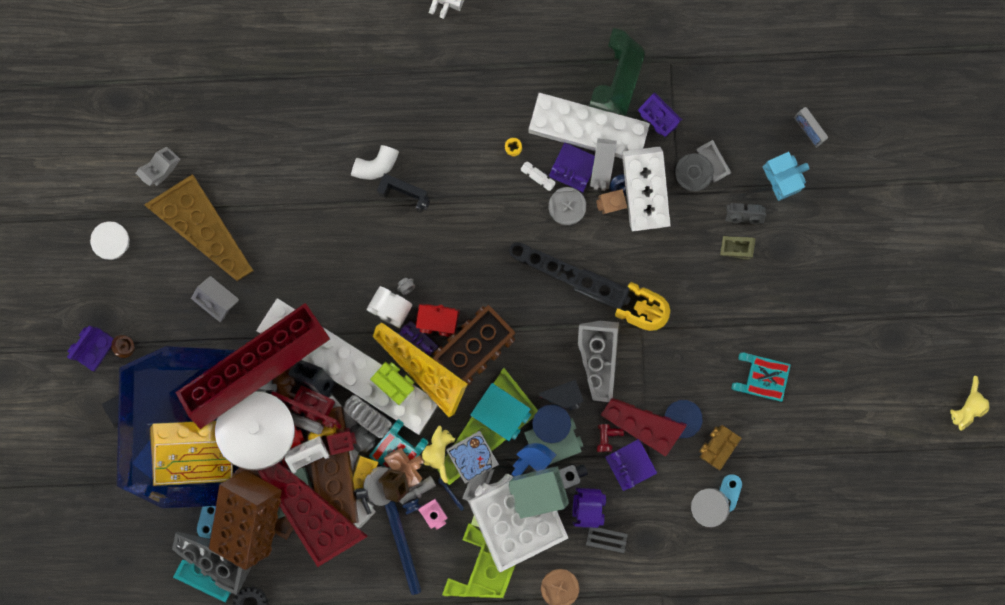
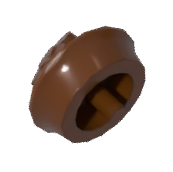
(122, 346)

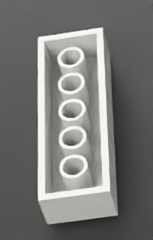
(583, 125)

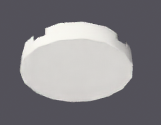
(109, 240)

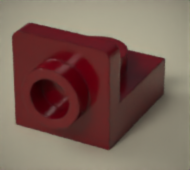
(341, 441)

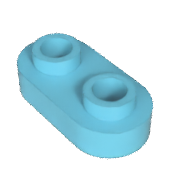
(731, 493)
(205, 519)

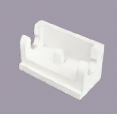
(306, 453)

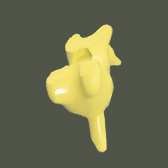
(974, 406)
(435, 453)

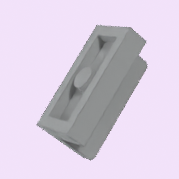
(214, 298)

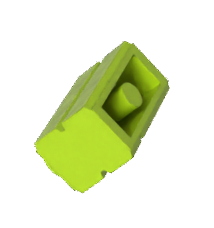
(393, 383)

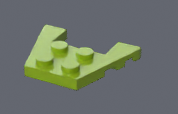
(485, 578)

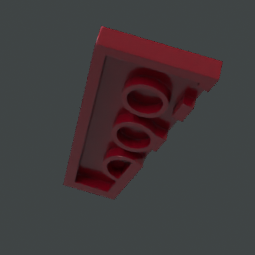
(649, 428)

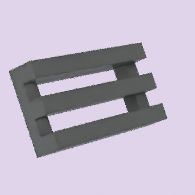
(622, 543)

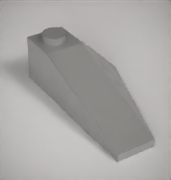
(599, 351)

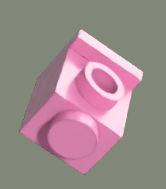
(433, 506)

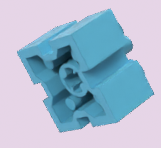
(785, 176)

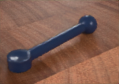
(440, 481)

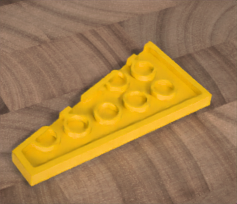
(432, 377)

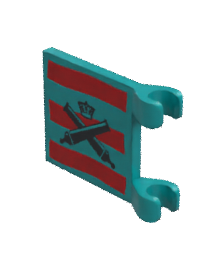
(766, 377)
(393, 442)

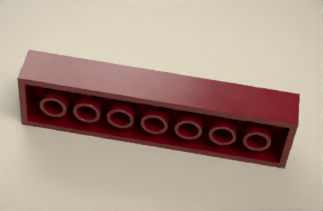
(252, 366)

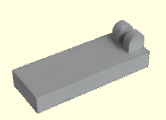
(603, 164)

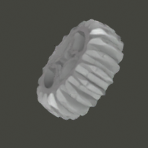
(367, 416)

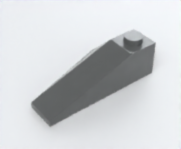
(197, 551)

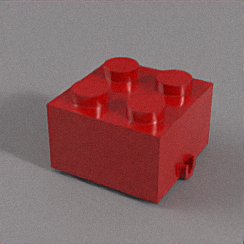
(433, 319)

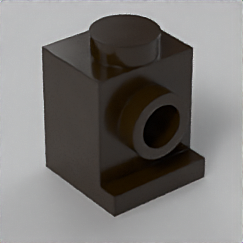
(394, 485)

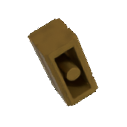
(719, 447)

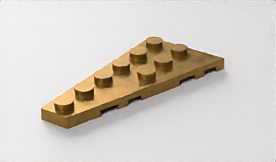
(195, 219)

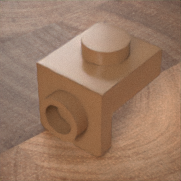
(611, 202)

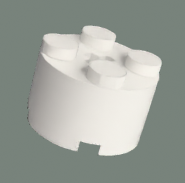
(389, 307)

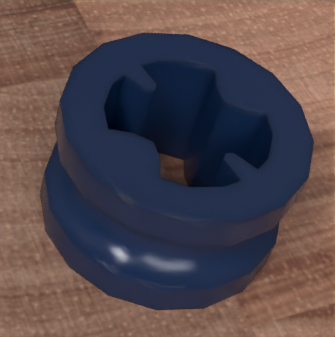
(412, 506)

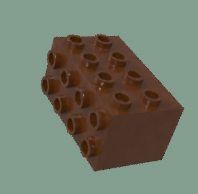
(475, 344)
(245, 519)

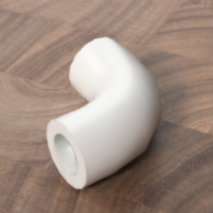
(375, 168)

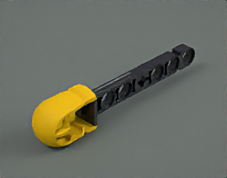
(618, 293)

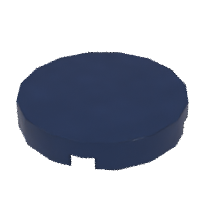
(688, 413)
(551, 424)

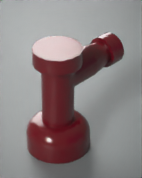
(605, 431)

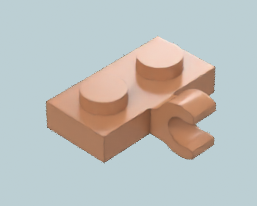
(399, 461)

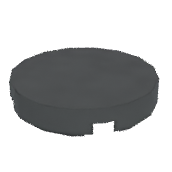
(694, 172)

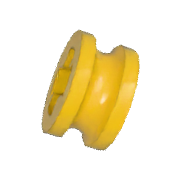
(510, 141)

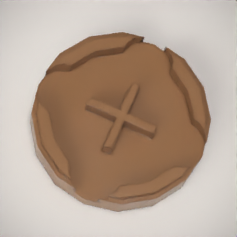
(560, 587)

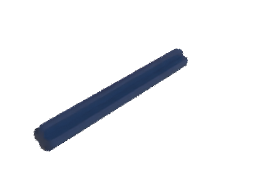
(402, 547)

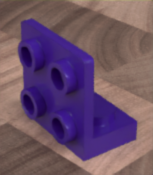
(659, 115)
(91, 347)

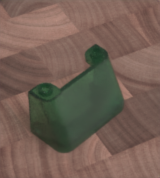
(630, 56)

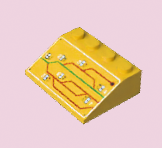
(187, 455)

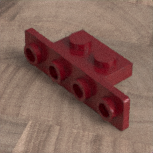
(312, 404)

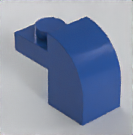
(535, 455)

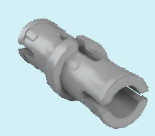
(418, 489)

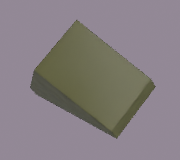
(738, 247)

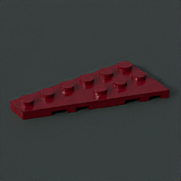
(315, 521)

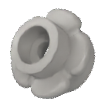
(406, 286)

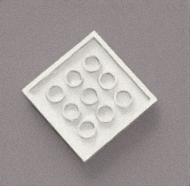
(507, 535)

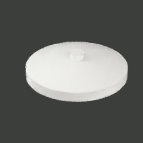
(255, 432)

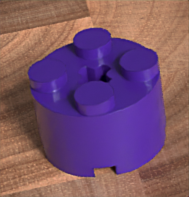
(588, 508)

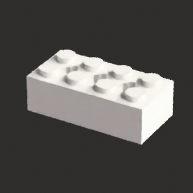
(635, 183)

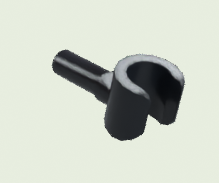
(361, 494)

